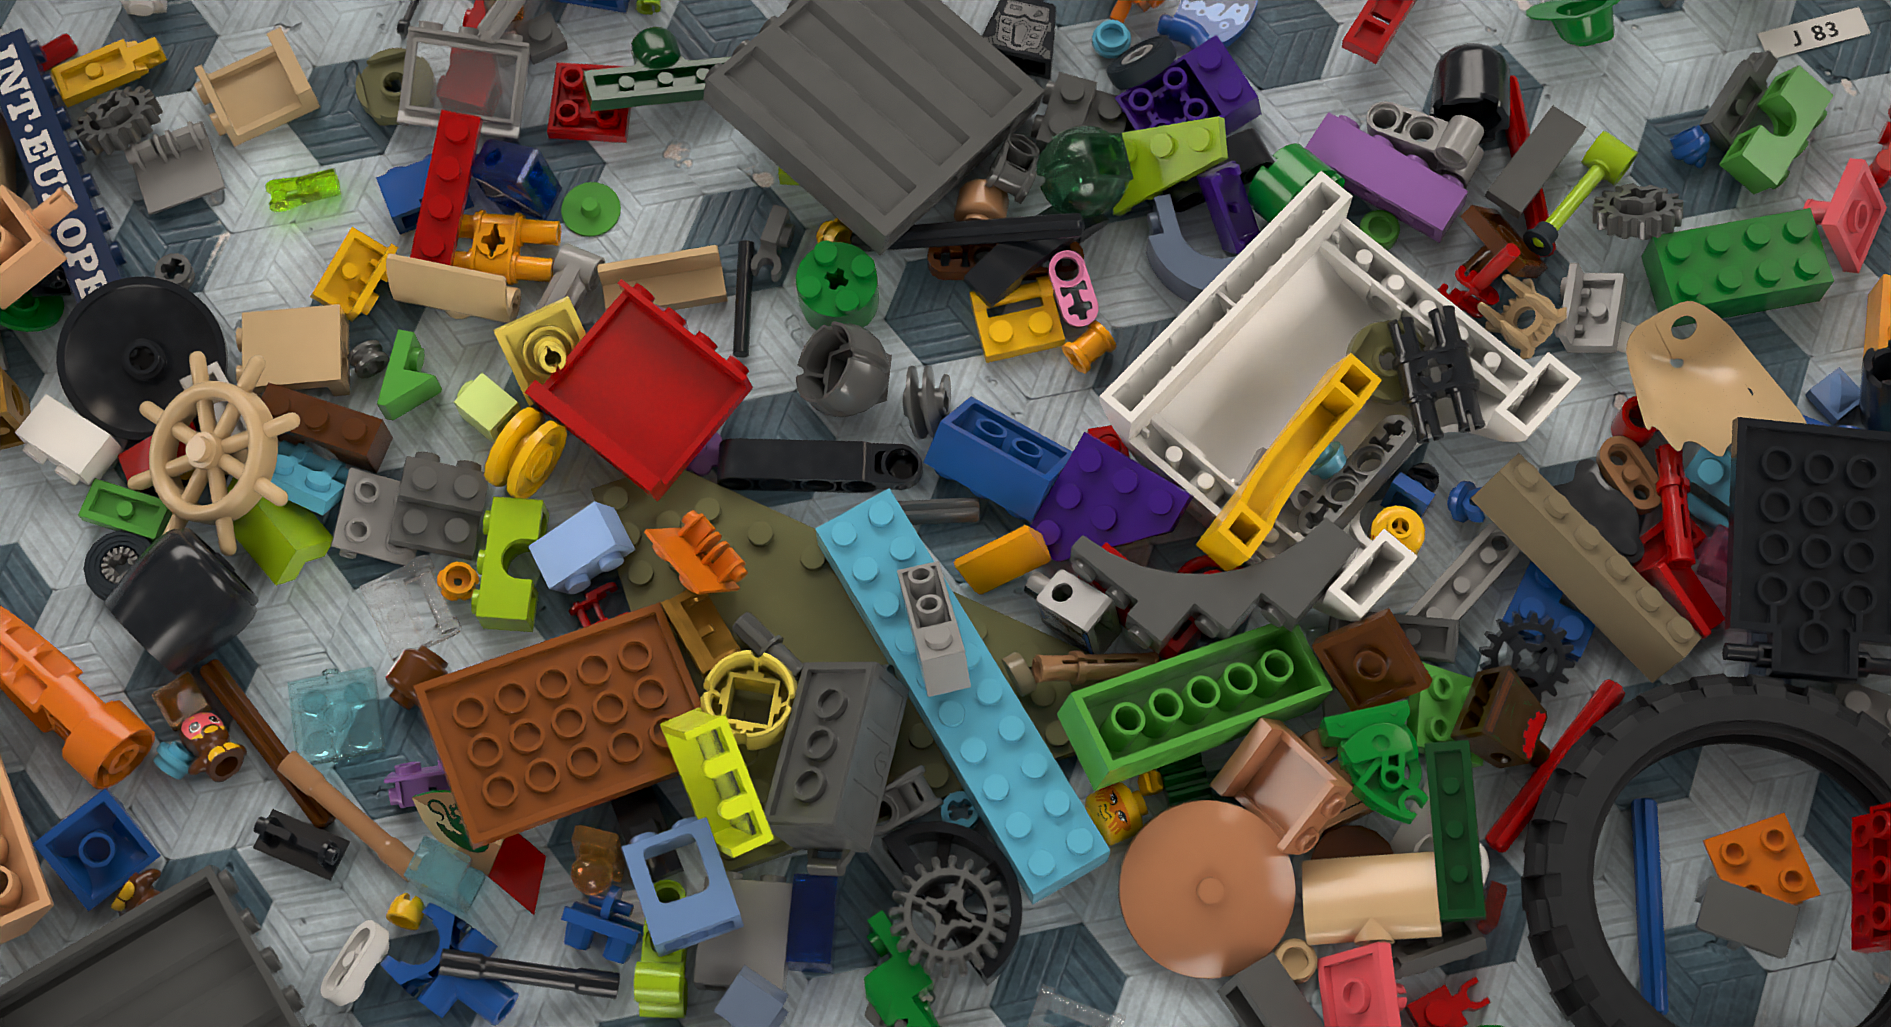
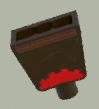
(1502, 720)

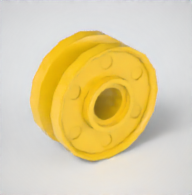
(525, 453)

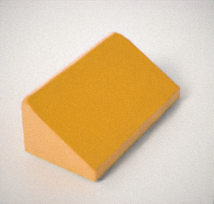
(1003, 559)

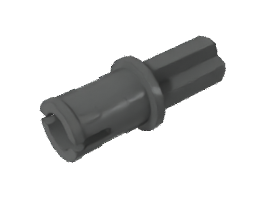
(763, 641)

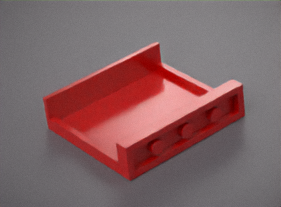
(643, 390)

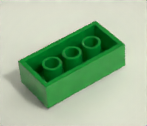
(1740, 265)

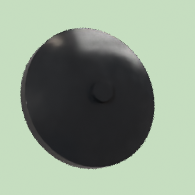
(133, 347)

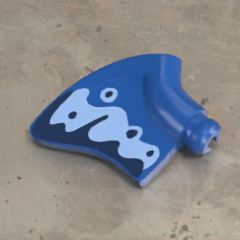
(1203, 19)

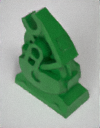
(1374, 752)

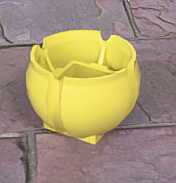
(753, 674)

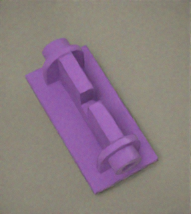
(414, 780)

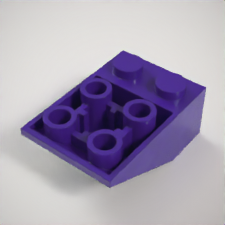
(1193, 88)

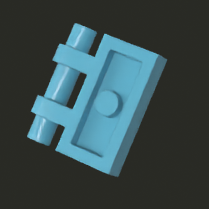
(309, 477)

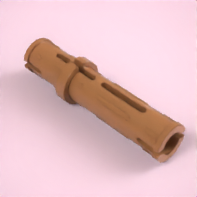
(1078, 667)

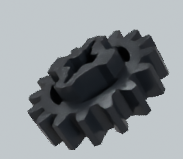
(1540, 645)

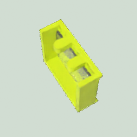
(717, 780)

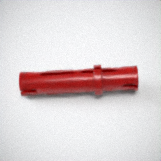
(1673, 491)

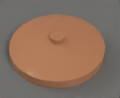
(1206, 889)

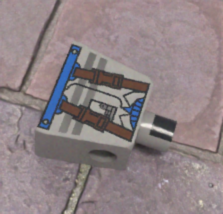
(1075, 610)

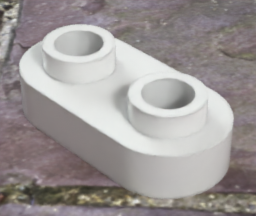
(354, 963)

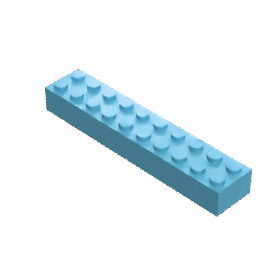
(977, 728)

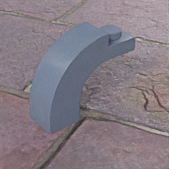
(1172, 259)

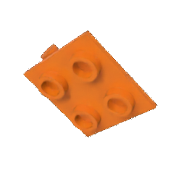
(697, 556)
(1764, 860)

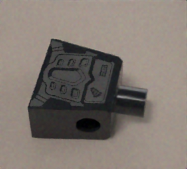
(1024, 34)

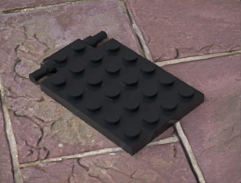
(1809, 549)

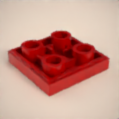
(571, 114)

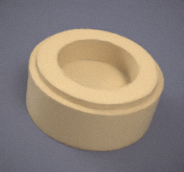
(1297, 959)

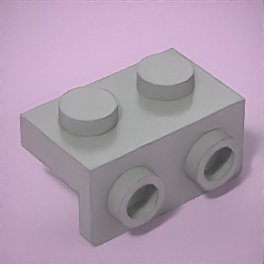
(1593, 310)

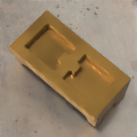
(700, 629)

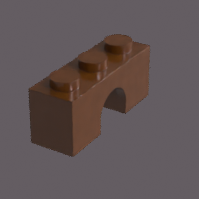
(348, 434)

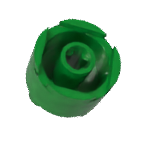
(1284, 180)
(837, 285)

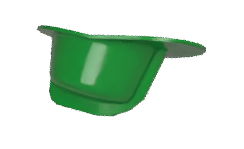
(1578, 20)

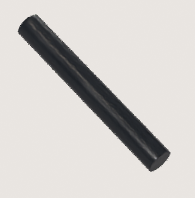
(743, 299)

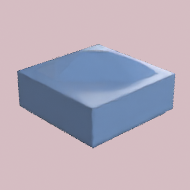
(1835, 396)

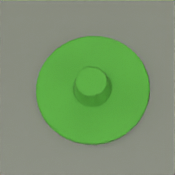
(591, 209)

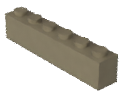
(1586, 568)

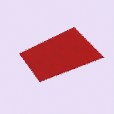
(519, 870)

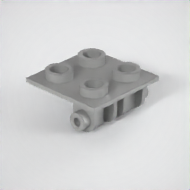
(175, 167)
(367, 519)

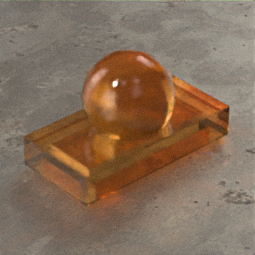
(597, 860)

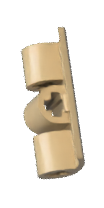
(452, 289)
(1370, 899)

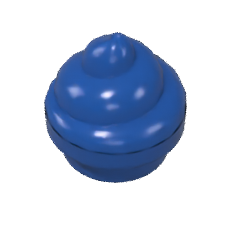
(1691, 146)

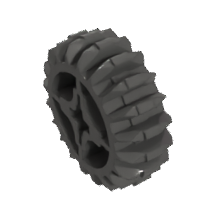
(943, 933)

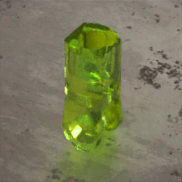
(309, 188)

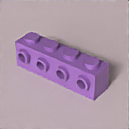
(1388, 177)

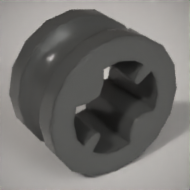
(169, 263)
(368, 359)

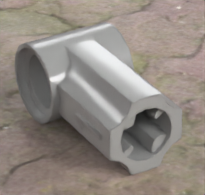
(573, 276)

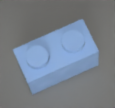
(582, 548)

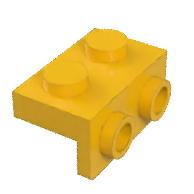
(354, 274)

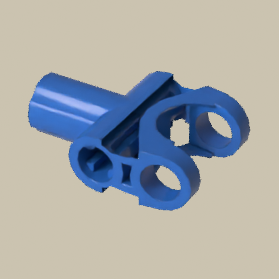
(486, 997)

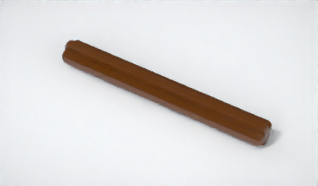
(260, 736)

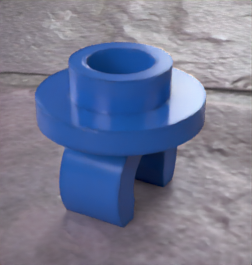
(1461, 505)

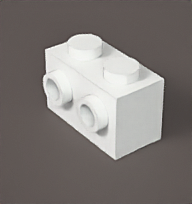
(68, 441)

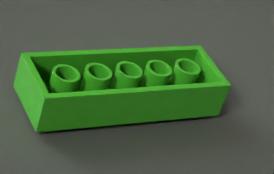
(1191, 702)

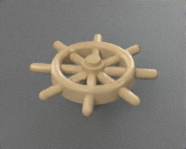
(214, 452)

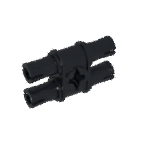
(1456, 374)

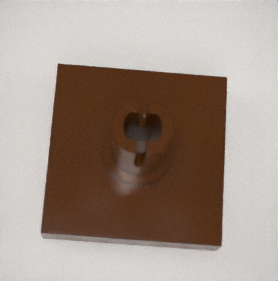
(1496, 234)
(1372, 662)

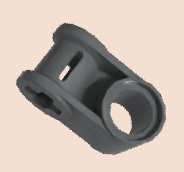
(1014, 167)
(904, 803)

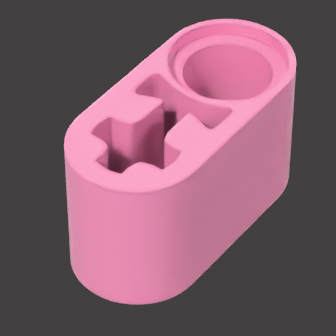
(1087, 295)

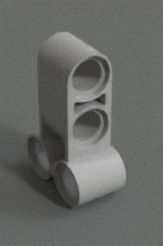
(1449, 146)

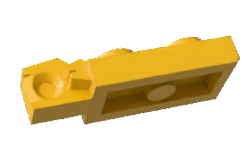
(106, 69)

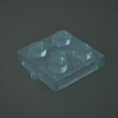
(337, 716)

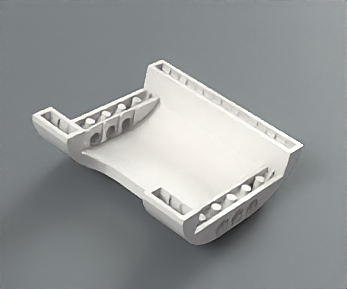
(1260, 344)

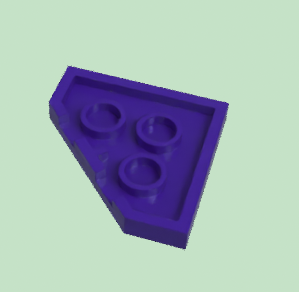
(1107, 501)

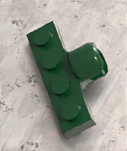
(655, 79)

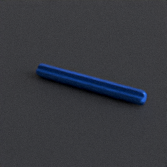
(1649, 903)

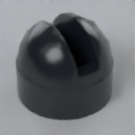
(1427, 470)

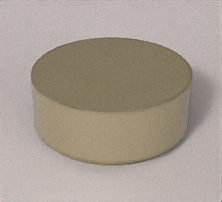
(1019, 673)

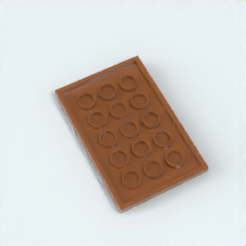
(558, 723)

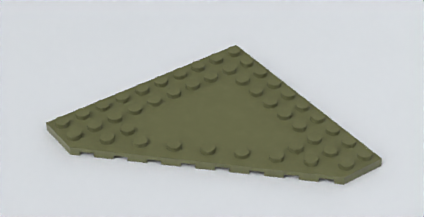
(805, 603)

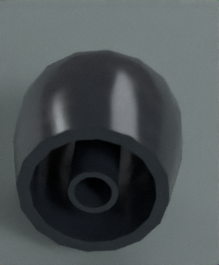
(182, 600)

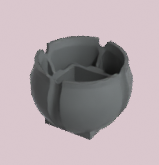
(843, 370)

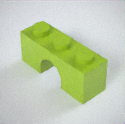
(510, 529)

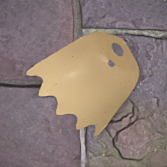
(1710, 387)

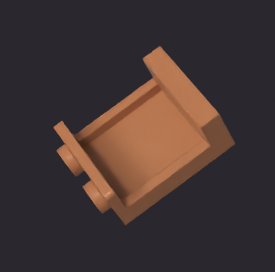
(1283, 784)

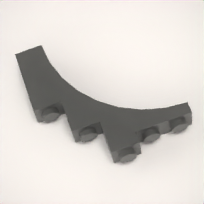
(1219, 601)

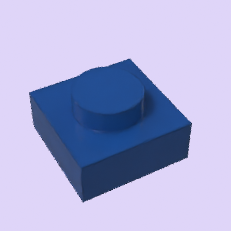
(1408, 493)

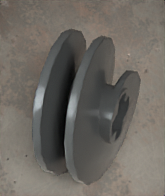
(928, 404)

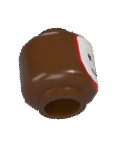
(411, 669)

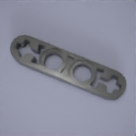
(1363, 482)

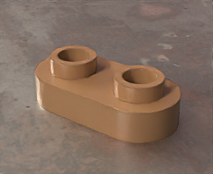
(1633, 475)

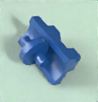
(586, 920)

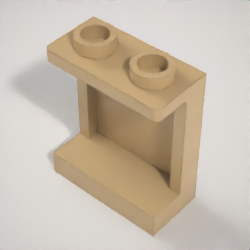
(257, 91)
(299, 347)

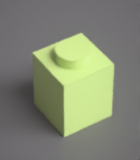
(486, 406)

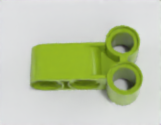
(661, 980)

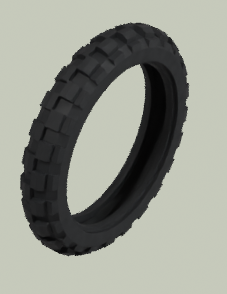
(1617, 748)

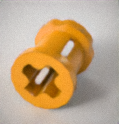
(1089, 347)

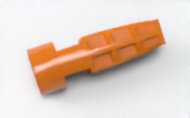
(100, 738)

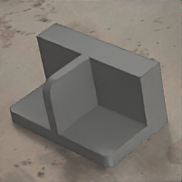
(1745, 917)

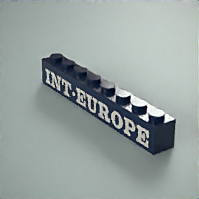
(55, 162)

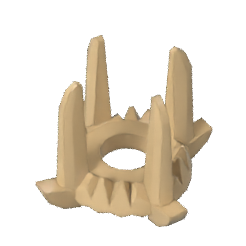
(1506, 323)

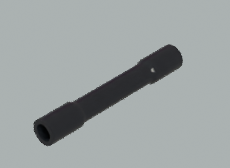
(478, 966)

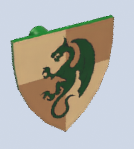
(444, 822)

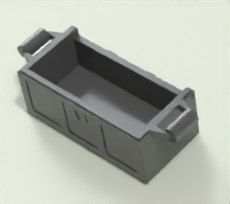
(835, 760)

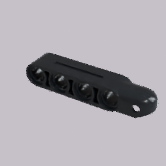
(816, 465)

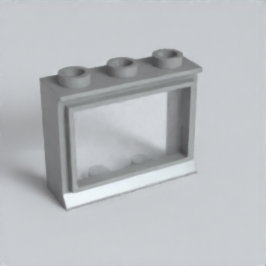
(464, 77)

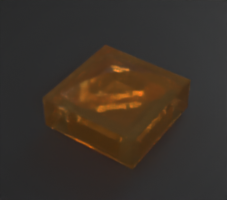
(180, 700)

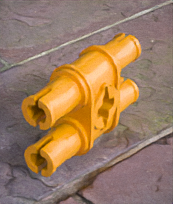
(514, 231)

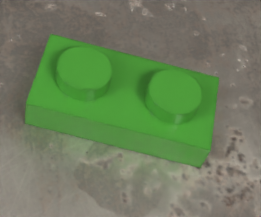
(125, 510)

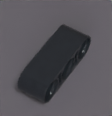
(1245, 149)

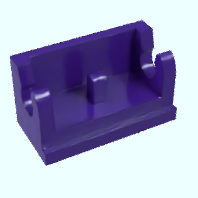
(1229, 206)

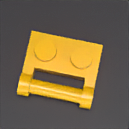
(1022, 330)

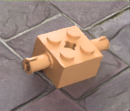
(25, 241)

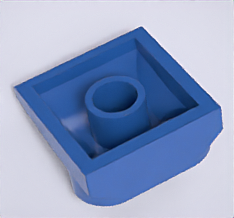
(96, 848)

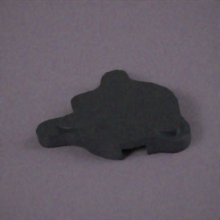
(1605, 510)

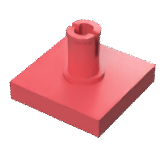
(1851, 215)
(1360, 988)

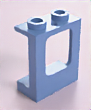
(692, 917)

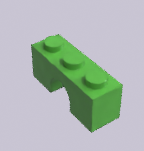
(1795, 107)

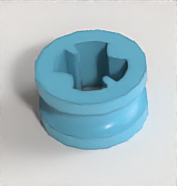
(958, 799)

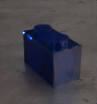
(813, 923)

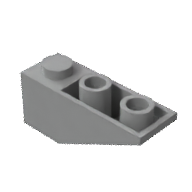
(934, 629)

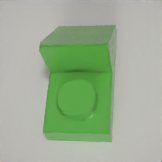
(403, 382)

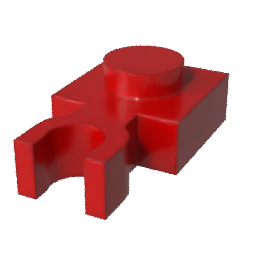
(1443, 1009)

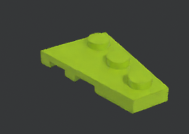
(1169, 155)

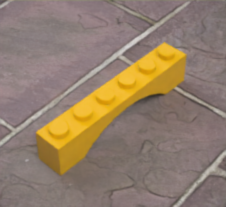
(1261, 496)

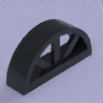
(897, 847)

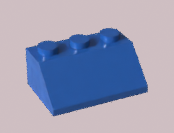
(997, 458)

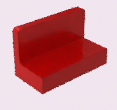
(1685, 594)

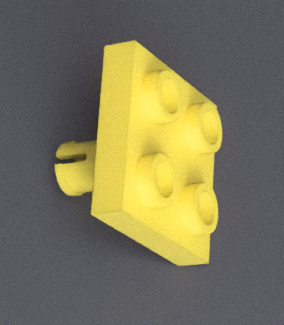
(540, 342)

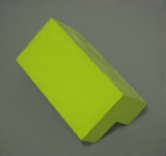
(281, 537)

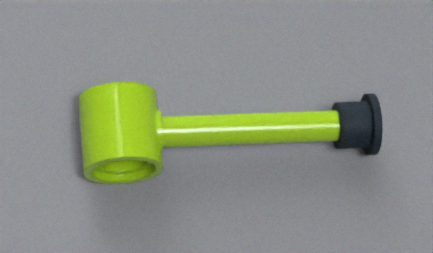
(1606, 160)

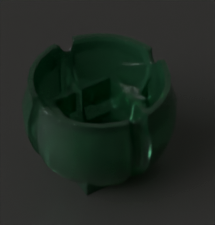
(1085, 170)

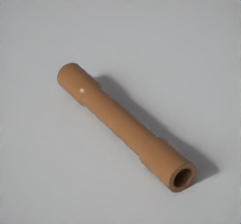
(314, 784)

